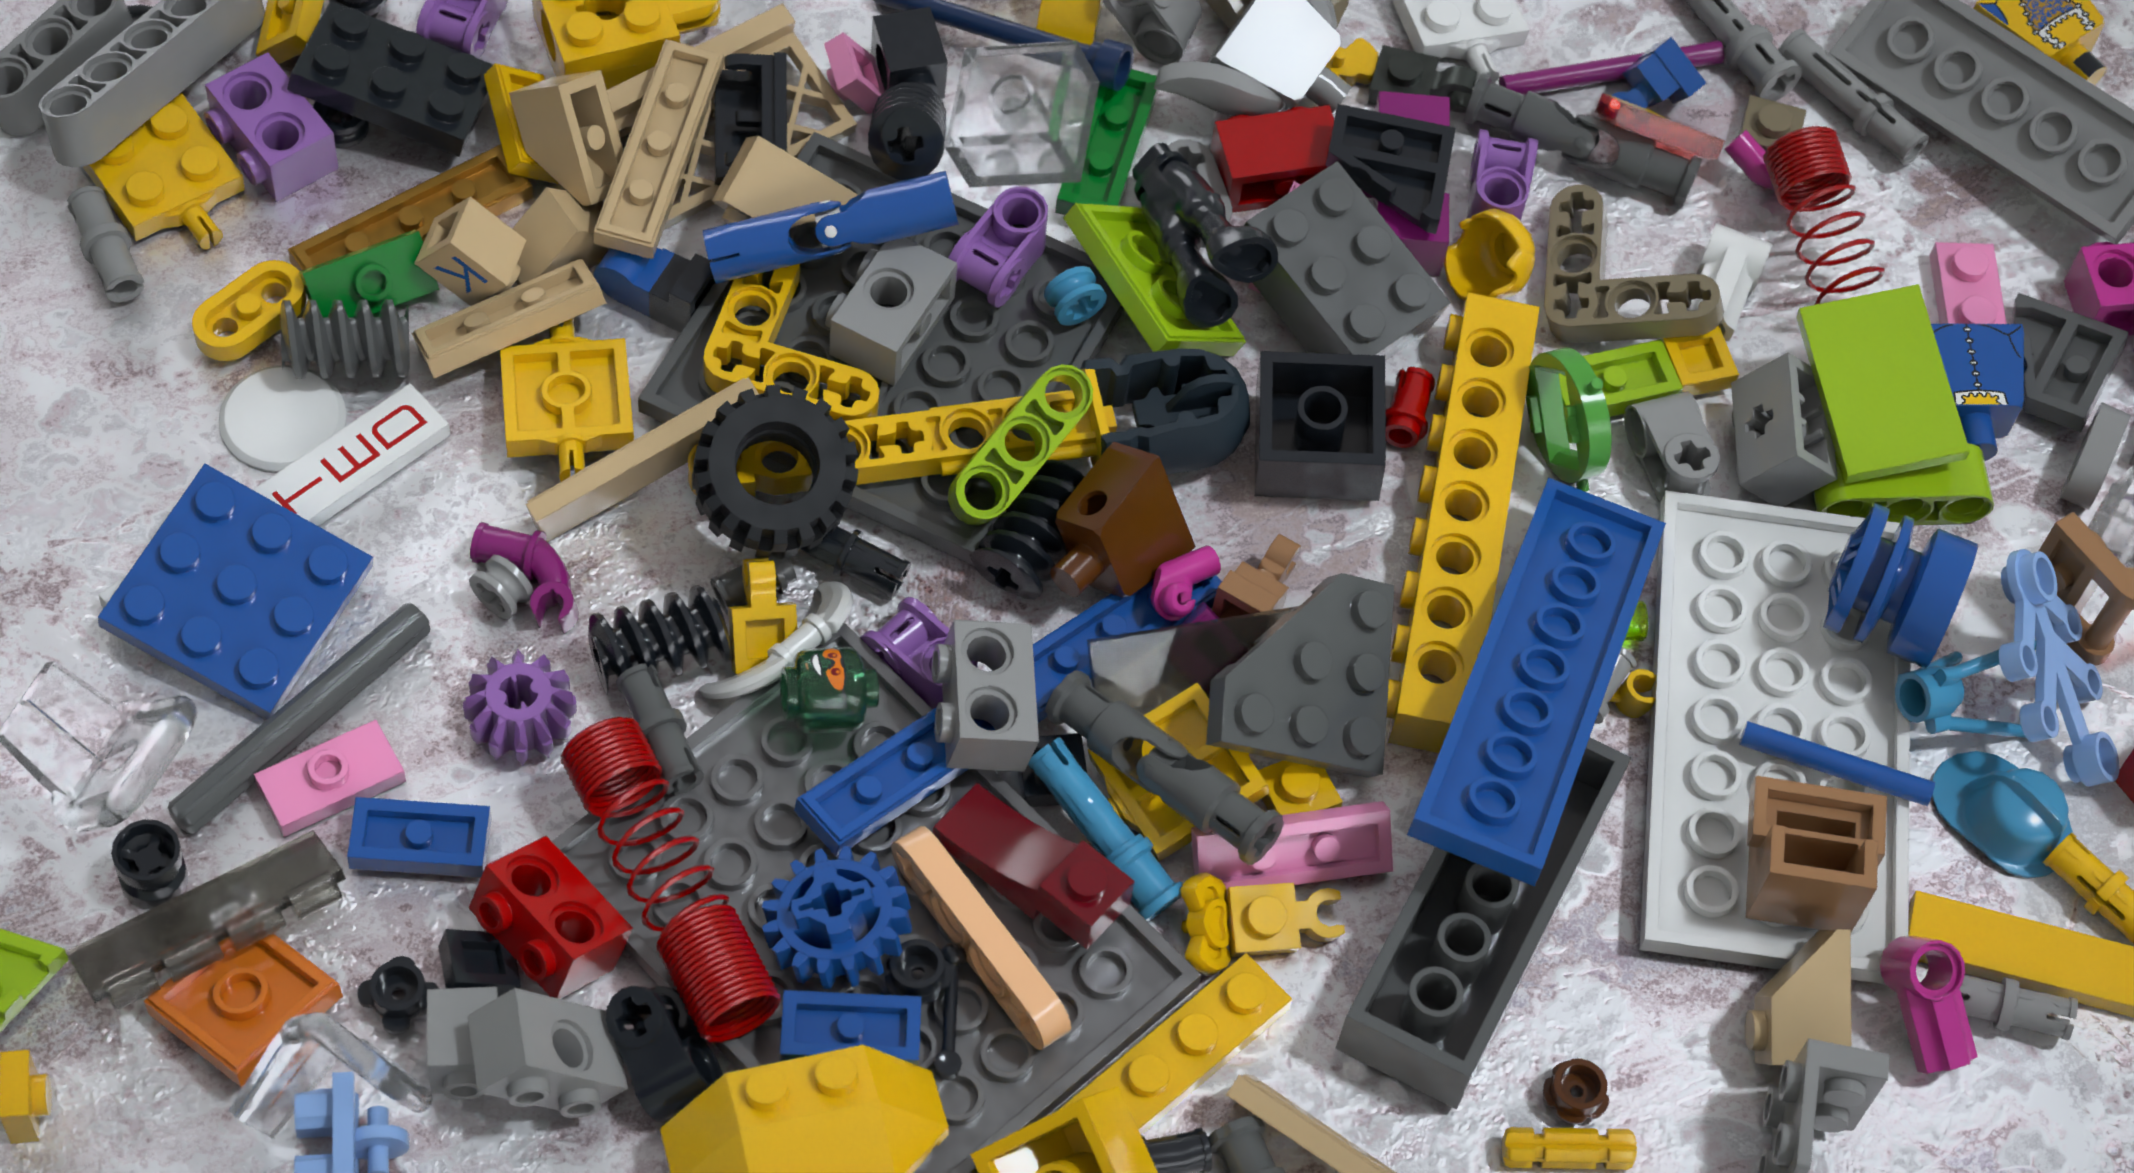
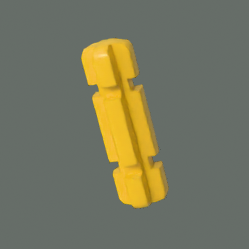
(1569, 1148)

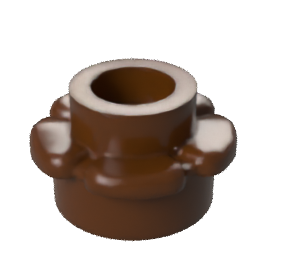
(1581, 1075)

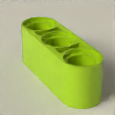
(1045, 427)
(1930, 495)

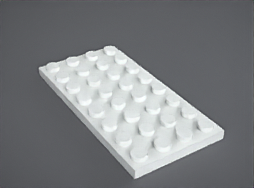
(1741, 644)

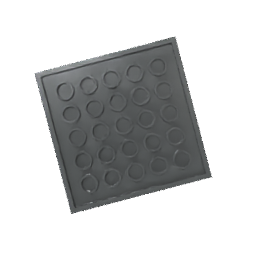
(967, 358)

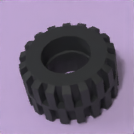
(784, 420)

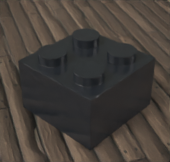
(1320, 426)

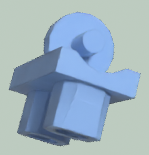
(336, 1115)

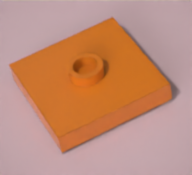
(242, 1002)

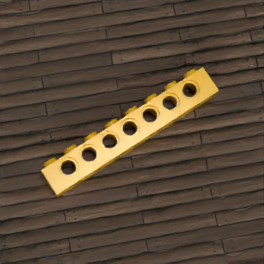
(1504, 338)

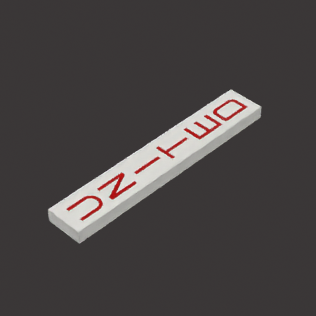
(352, 460)

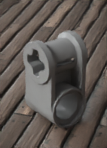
(1158, 26)
(1672, 444)

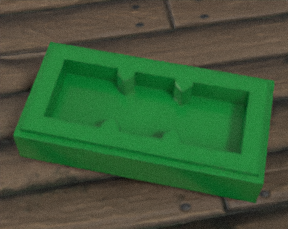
(370, 275)

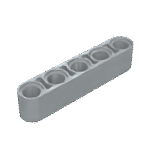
(141, 74)

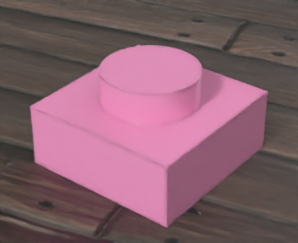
(853, 72)

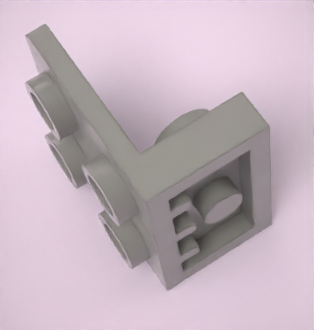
(1822, 1091)

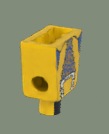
(2056, 27)

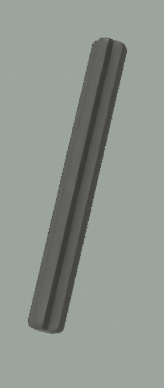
(299, 718)

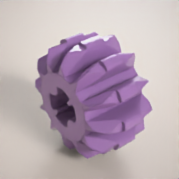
(516, 685)

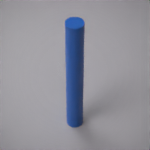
(1837, 763)

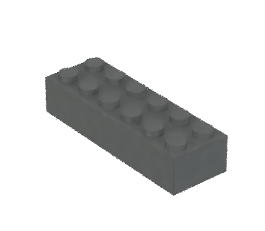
(1466, 949)

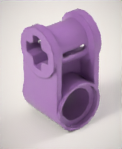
(460, 23)
(1501, 174)
(996, 254)
(908, 647)

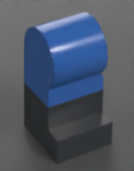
(660, 287)

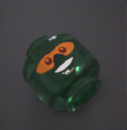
(828, 690)

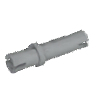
(1871, 112)

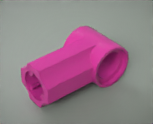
(1933, 1007)

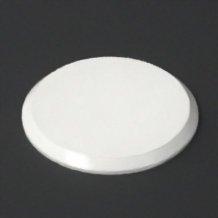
(279, 418)

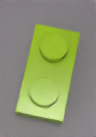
(1631, 375)

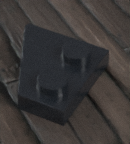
(1394, 160)

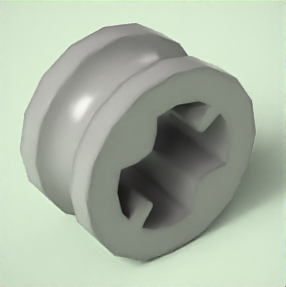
(501, 586)

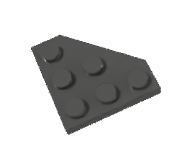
(1313, 682)

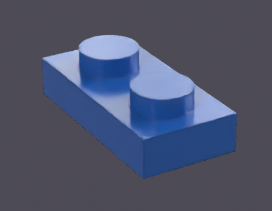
(419, 837)
(837, 1021)

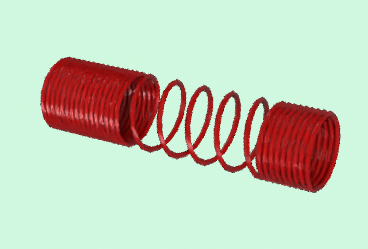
(1807, 171)
(701, 949)

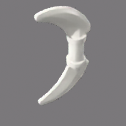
(815, 630)

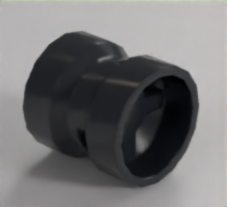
(142, 850)

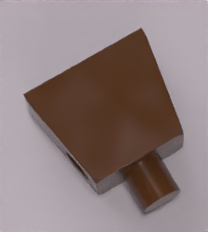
(1119, 525)

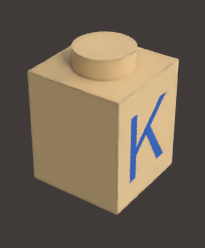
(471, 252)

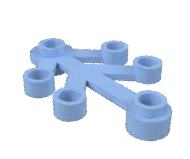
(2059, 672)

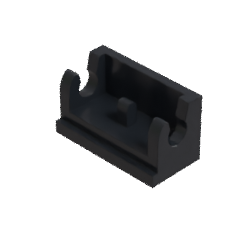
(749, 105)

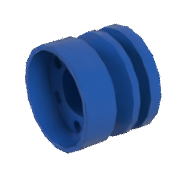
(1900, 585)

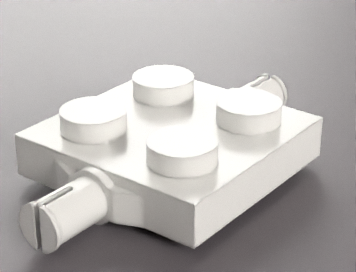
(1463, 29)

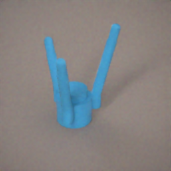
(1936, 691)

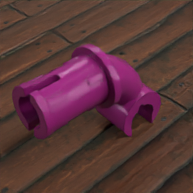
(536, 561)

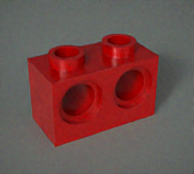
(550, 918)

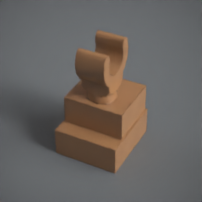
(1258, 589)

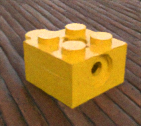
(619, 42)

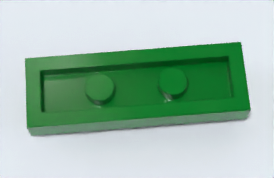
(1112, 144)

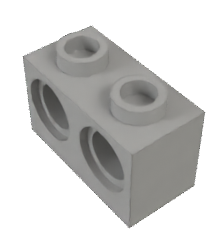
(997, 696)

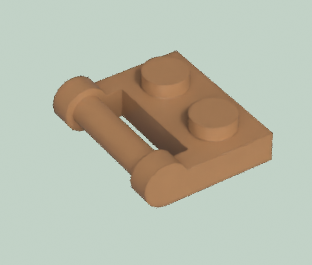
(2080, 567)

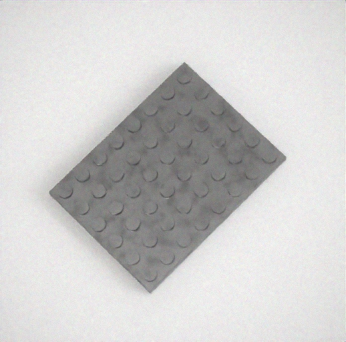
(751, 834)

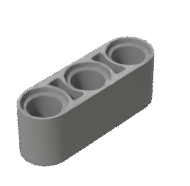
(50, 52)

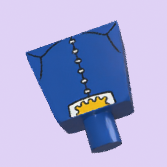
(1984, 377)

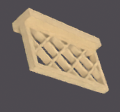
(760, 35)

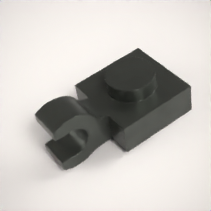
(1417, 74)

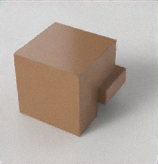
(1812, 853)

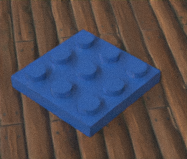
(236, 592)

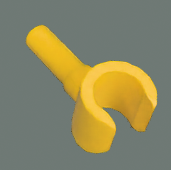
(1627, 698)

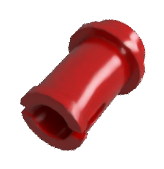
(1408, 407)

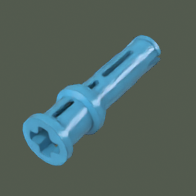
(1104, 829)

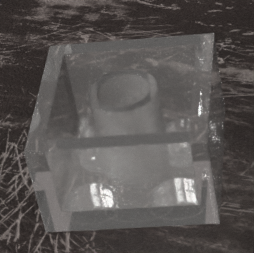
(1022, 114)

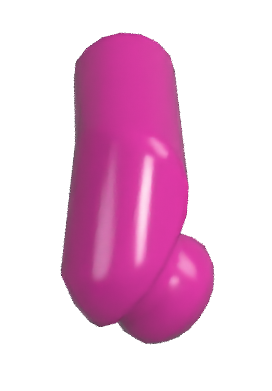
(1749, 157)
(1176, 578)

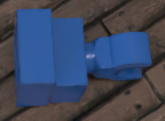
(1661, 75)

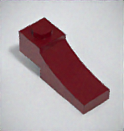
(1034, 866)

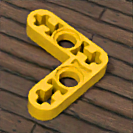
(756, 348)

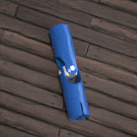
(871, 217)

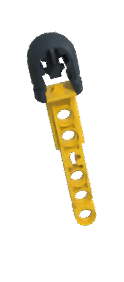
(1184, 405)

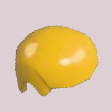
(1490, 256)

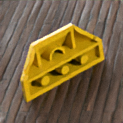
(811, 1116)

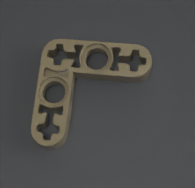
(1603, 297)

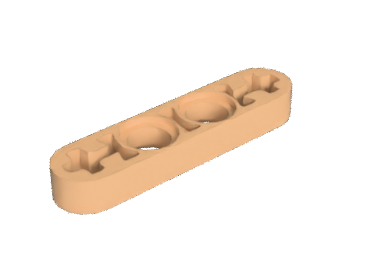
(987, 942)

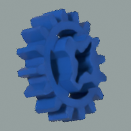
(836, 917)

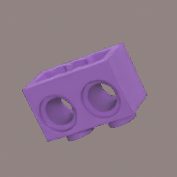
(270, 128)

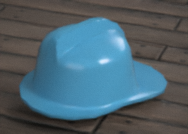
(2003, 810)

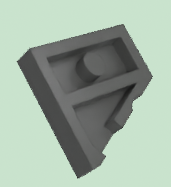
(2065, 360)

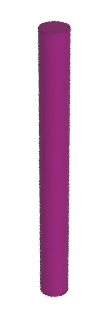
(1600, 70)

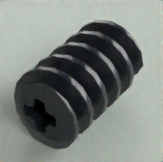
(889, 145)
(1025, 537)
(659, 635)

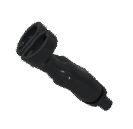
(1182, 212)

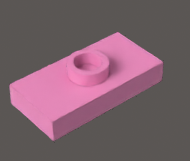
(329, 777)

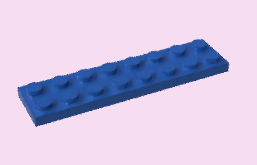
(1538, 683)

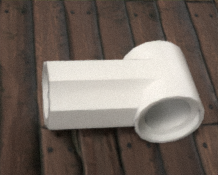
(1735, 265)

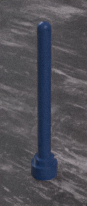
(1108, 60)

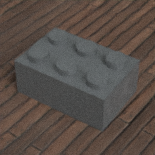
(1344, 272)

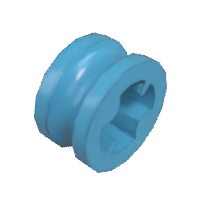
(1075, 295)

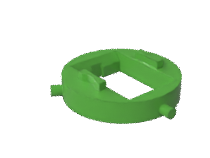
(1581, 422)

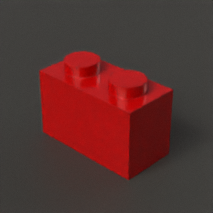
(1269, 152)

